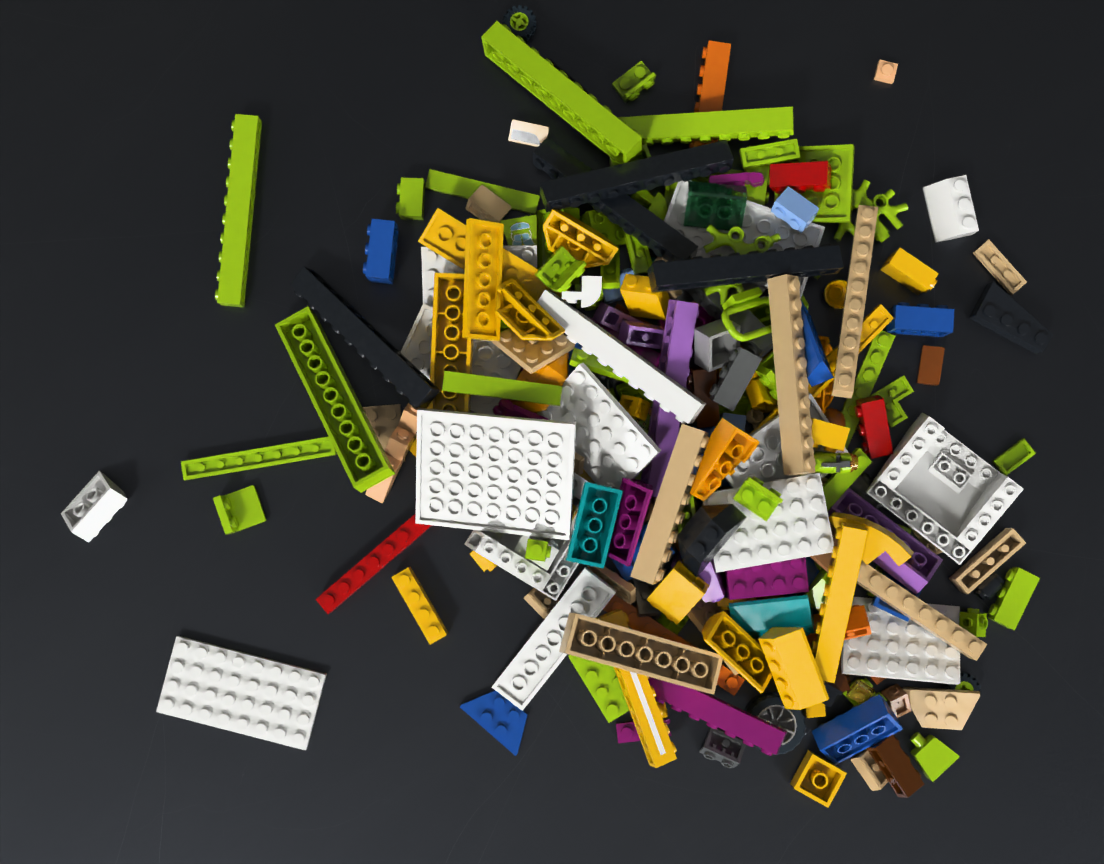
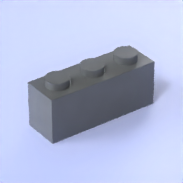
(734, 378)

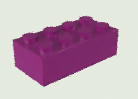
(767, 579)

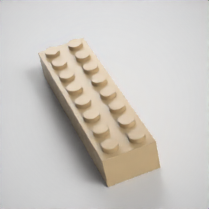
(669, 505)
(641, 653)

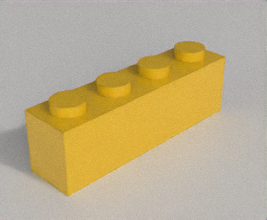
(420, 605)

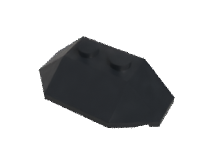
(707, 534)

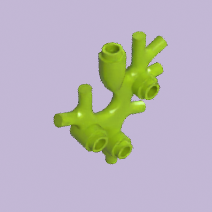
(860, 197)
(738, 246)

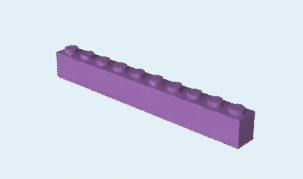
(674, 362)

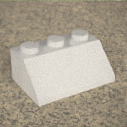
(950, 209)
(93, 507)

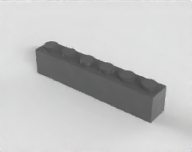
(747, 321)

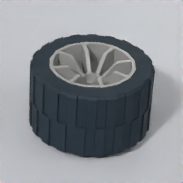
(771, 709)

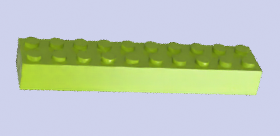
(561, 94)
(334, 400)

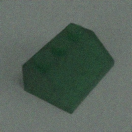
(715, 205)

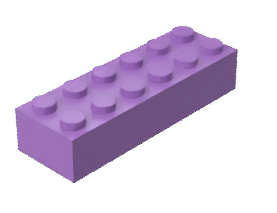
(916, 570)

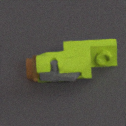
(835, 462)

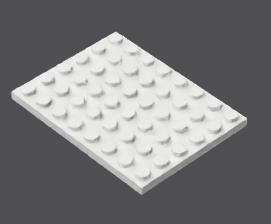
(495, 473)

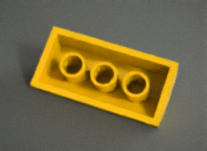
(737, 649)
(793, 667)

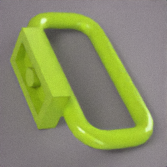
(741, 302)

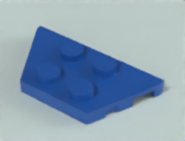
(498, 718)

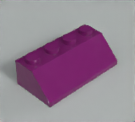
(629, 519)

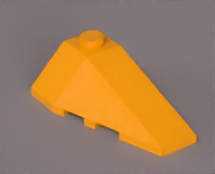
(723, 453)

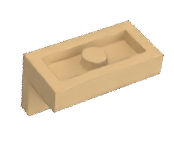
(487, 205)

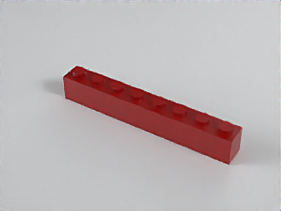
(371, 564)

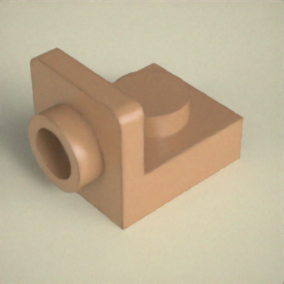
(897, 700)

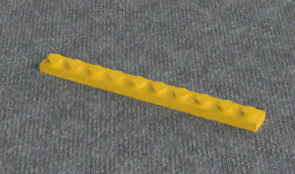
(871, 327)

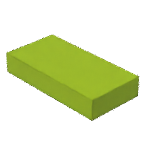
(1014, 457)

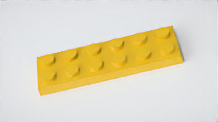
(482, 279)

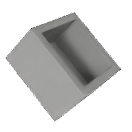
(713, 345)

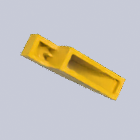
(877, 539)

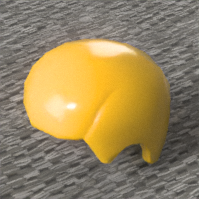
(835, 293)

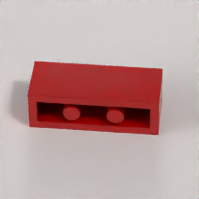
(800, 176)
(873, 426)

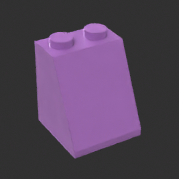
(716, 580)

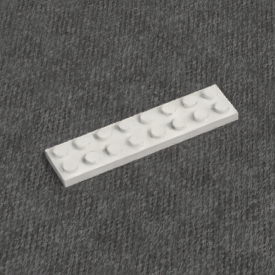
(541, 652)

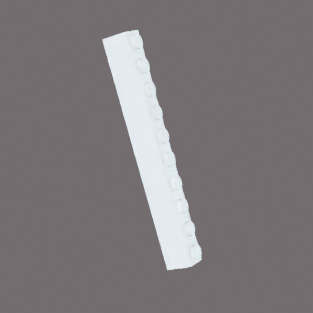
(622, 359)

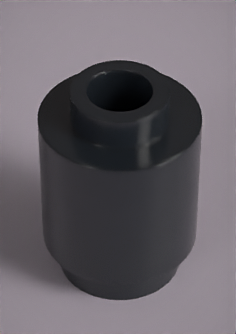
(989, 586)

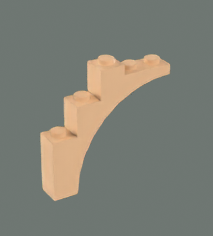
(396, 451)

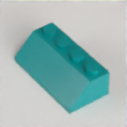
(594, 524)
(761, 615)

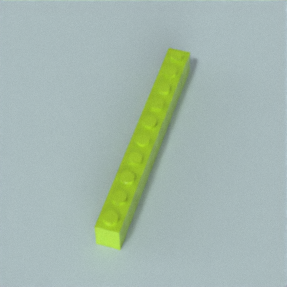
(713, 125)
(239, 210)

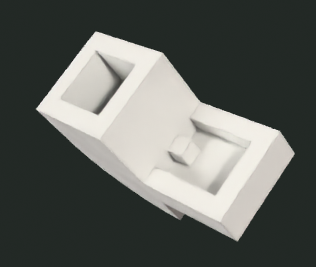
(589, 293)

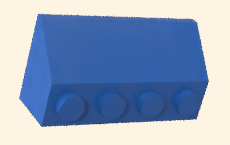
(817, 363)
(856, 729)

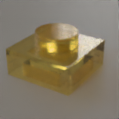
(860, 692)

